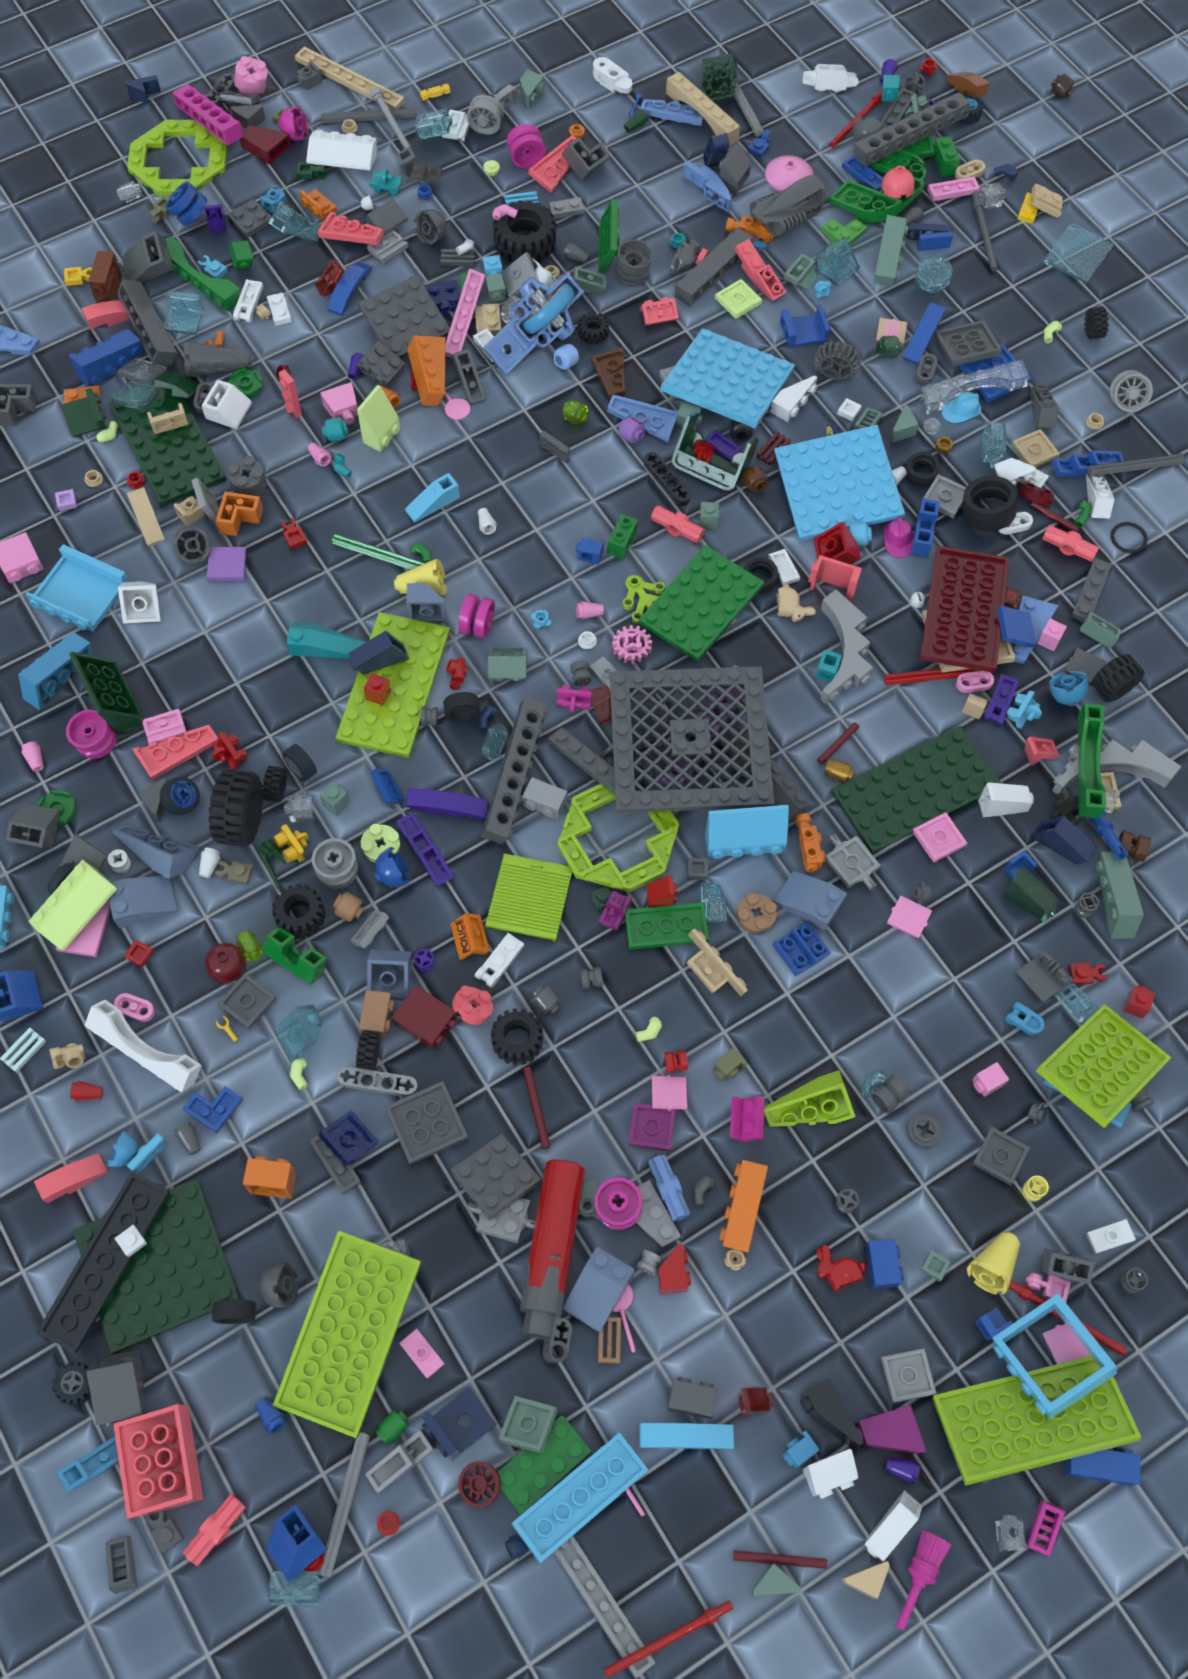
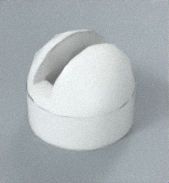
(366, 203)
(914, 601)

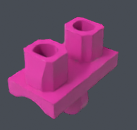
(574, 698)

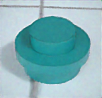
(676, 240)

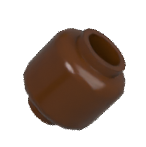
(755, 478)

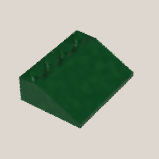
(108, 691)

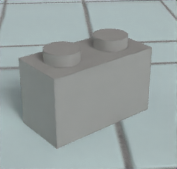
(544, 798)

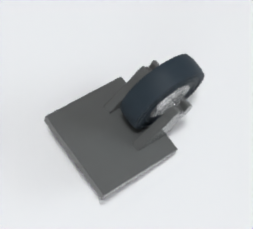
(78, 850)

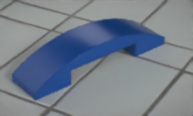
(346, 286)

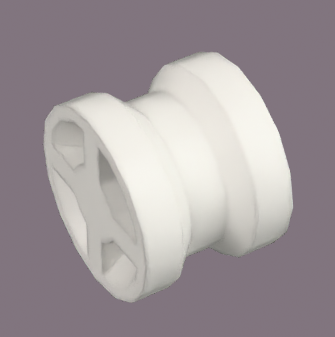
(119, 866)

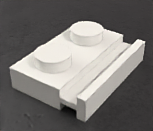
(459, 125)

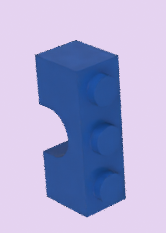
(924, 527)

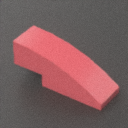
(105, 313)
(70, 1177)

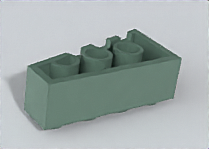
(889, 252)
(1119, 896)

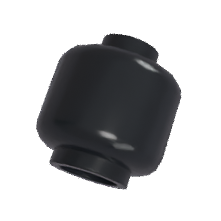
(740, 431)

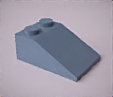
(810, 899)
(142, 900)
(598, 1289)

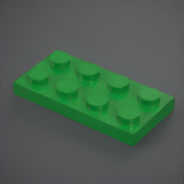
(608, 236)
(664, 925)
(534, 1474)

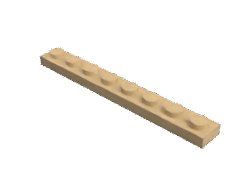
(348, 77)

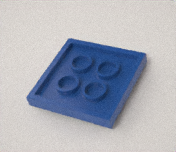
(990, 393)

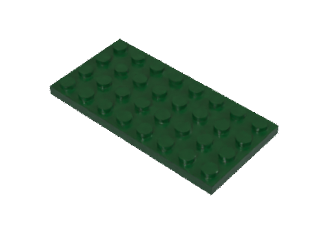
(171, 456)
(914, 788)

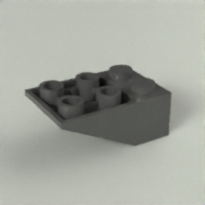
(147, 258)

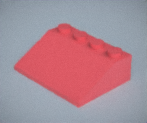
(158, 1461)

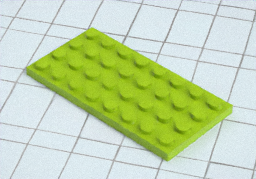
(396, 724)
(347, 1334)
(1001, 1431)

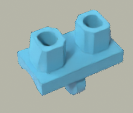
(1028, 709)

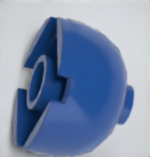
(391, 869)

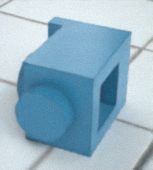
(272, 199)
(800, 1450)

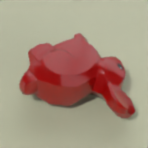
(839, 1272)

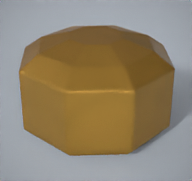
(944, 445)

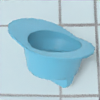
(962, 408)

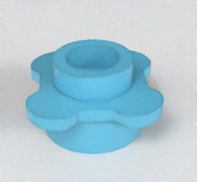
(822, 289)
(540, 614)

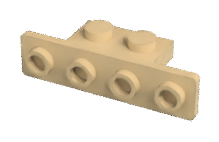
(711, 968)

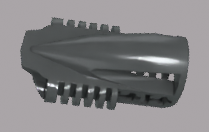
(791, 207)

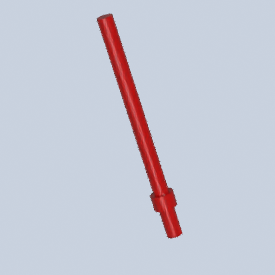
(876, 100)
(1026, 1294)
(709, 1617)

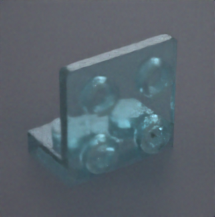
(183, 312)

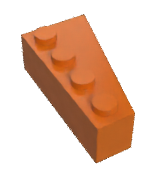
(428, 366)

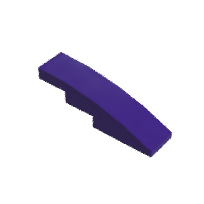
(446, 802)
(424, 849)

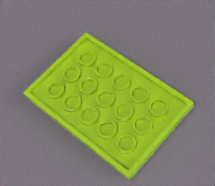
(1103, 1065)

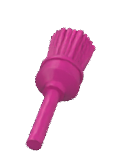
(924, 1571)

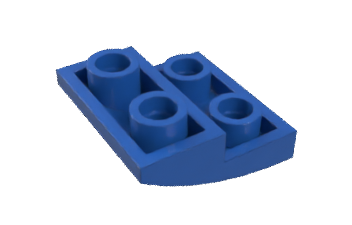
(801, 948)

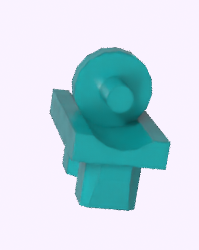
(385, 181)

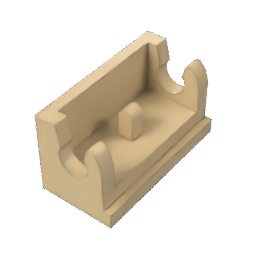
(168, 420)

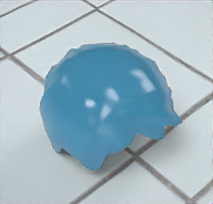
(124, 1152)

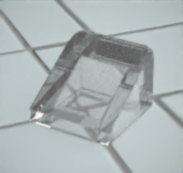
(1111, 798)

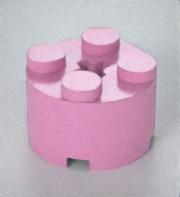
(250, 76)

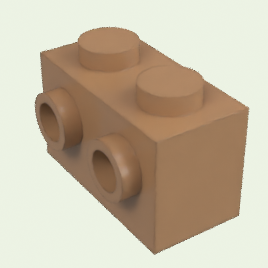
(376, 1012)

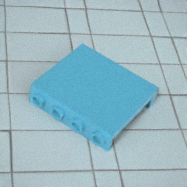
(78, 589)

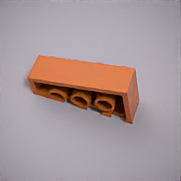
(744, 1205)

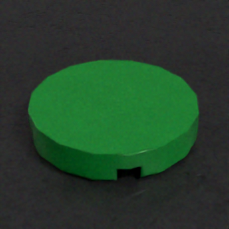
(247, 381)
(60, 801)

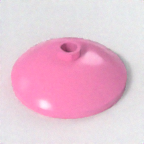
(785, 171)

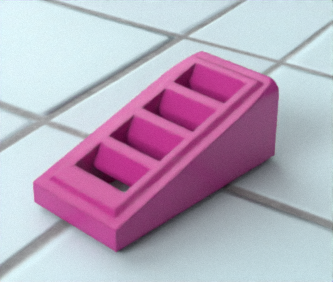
(1037, 1524)

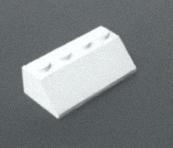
(342, 150)

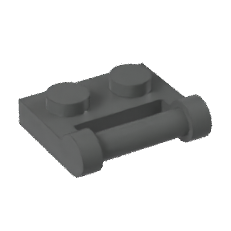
(245, 99)

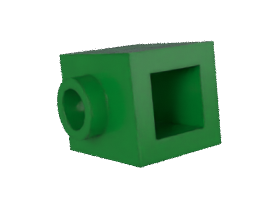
(241, 255)

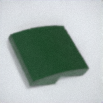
(180, 385)

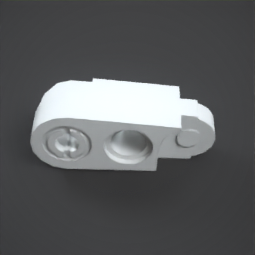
(611, 75)

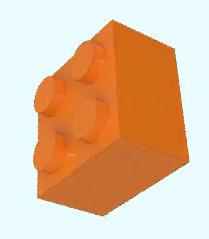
(270, 1177)

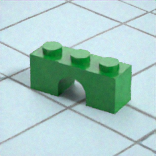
(281, 948)

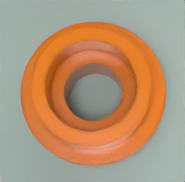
(577, 130)

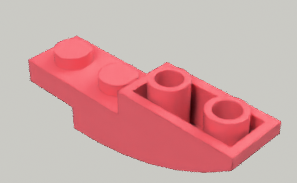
(758, 272)

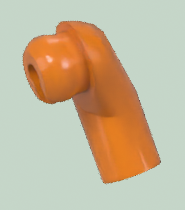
(219, 338)

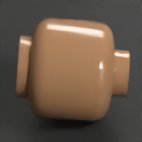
(348, 906)

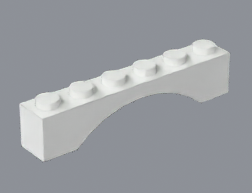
(111, 1025)

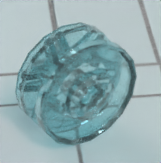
(933, 274)

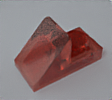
(329, 278)

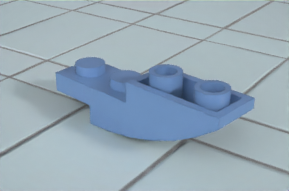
(710, 182)

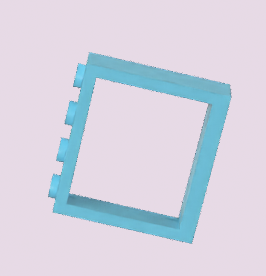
(1107, 1366)

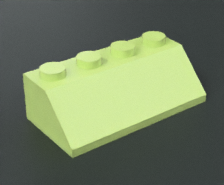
(72, 905)

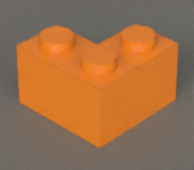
(237, 509)

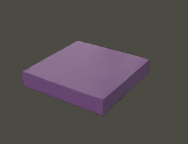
(226, 564)

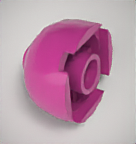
(293, 123)

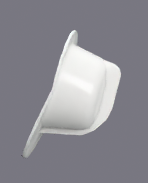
(543, 275)

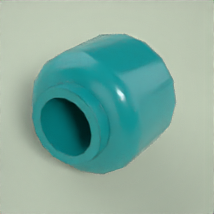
(335, 429)

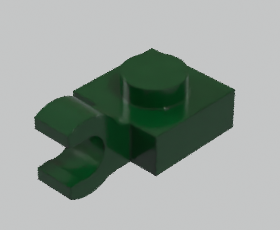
(308, 171)

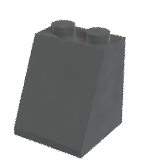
(117, 1387)

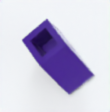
(216, 218)

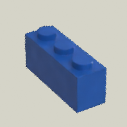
(1107, 1466)

